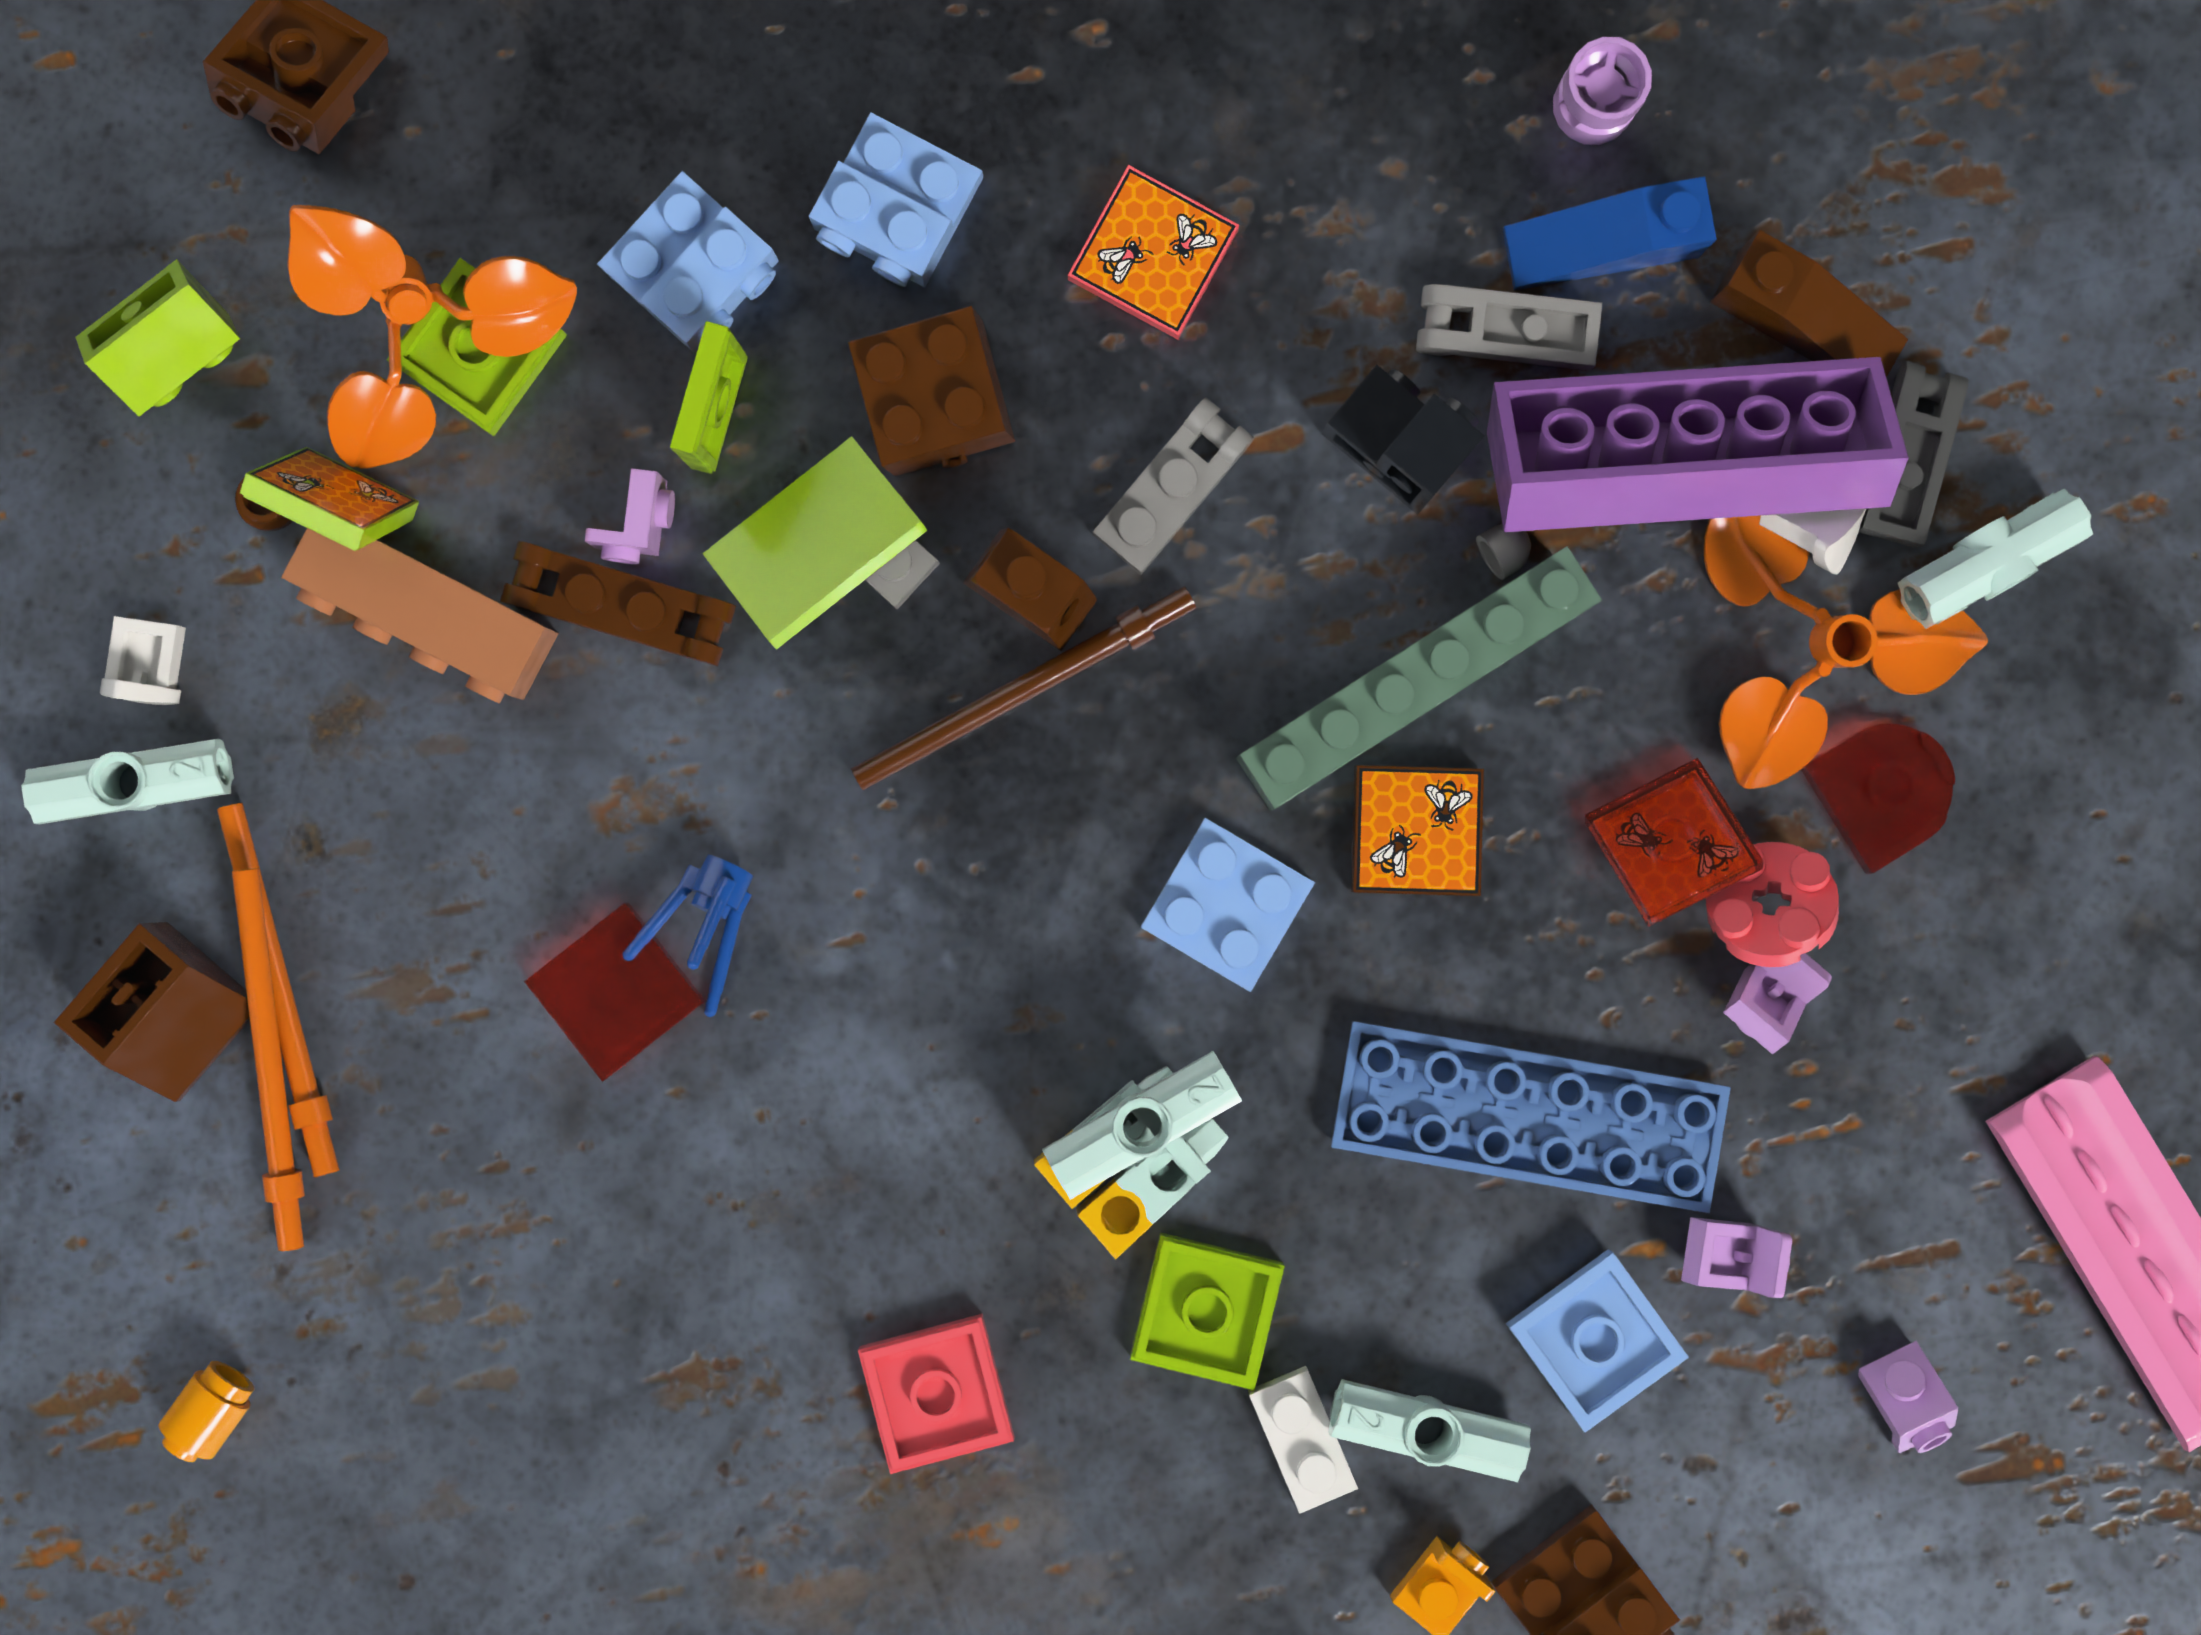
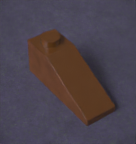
(1803, 305)

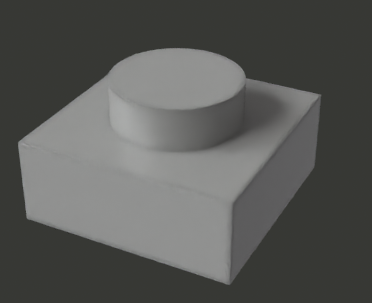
(903, 574)

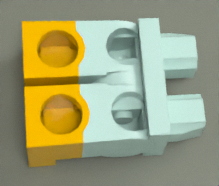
(1147, 1187)

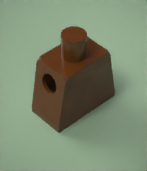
(1031, 587)

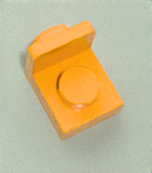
(1443, 1586)

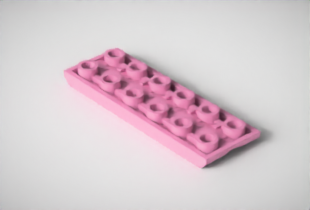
(2119, 1226)

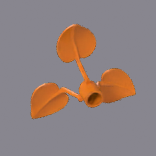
(346, 259)
(1774, 729)

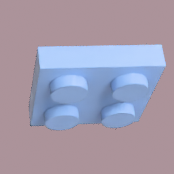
(1227, 904)
(1597, 1340)

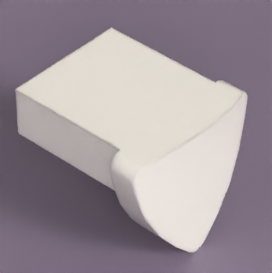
(1823, 533)
(143, 662)

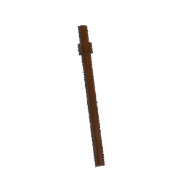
(1132, 628)

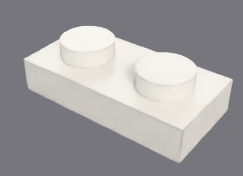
(1301, 1441)

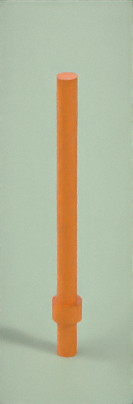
(309, 1109)
(283, 1182)

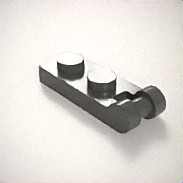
(1928, 450)

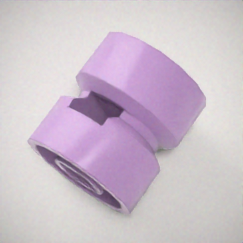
(1612, 79)

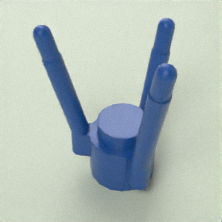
(722, 894)

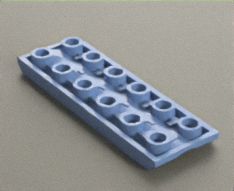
(1530, 1116)

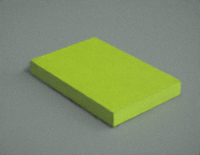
(814, 542)

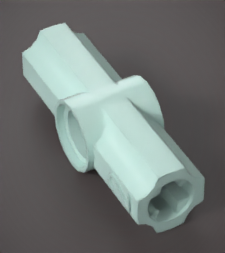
(1995, 558)
(94, 784)
(1104, 1149)
(1467, 1439)

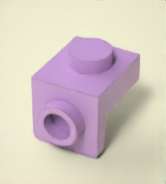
(647, 512)
(1773, 998)
(1737, 1256)
(1910, 1398)

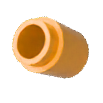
(206, 1412)

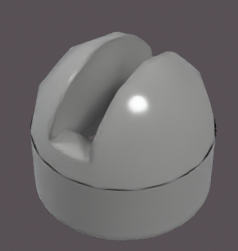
(1503, 550)

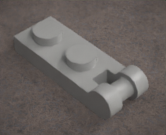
(1511, 327)
(1171, 488)

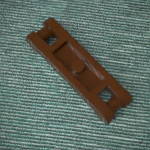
(618, 603)

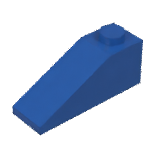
(1612, 235)

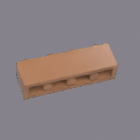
(425, 609)

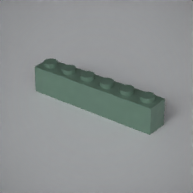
(1418, 678)

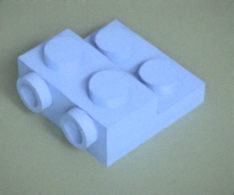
(894, 202)
(690, 261)

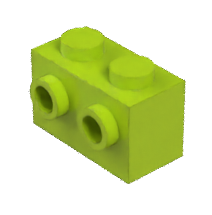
(158, 339)

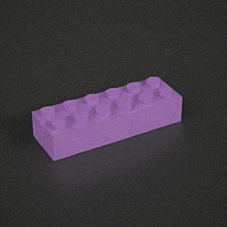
(1694, 444)

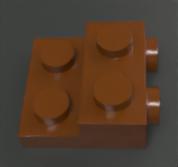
(294, 69)
(1584, 1585)

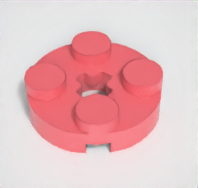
(1794, 929)

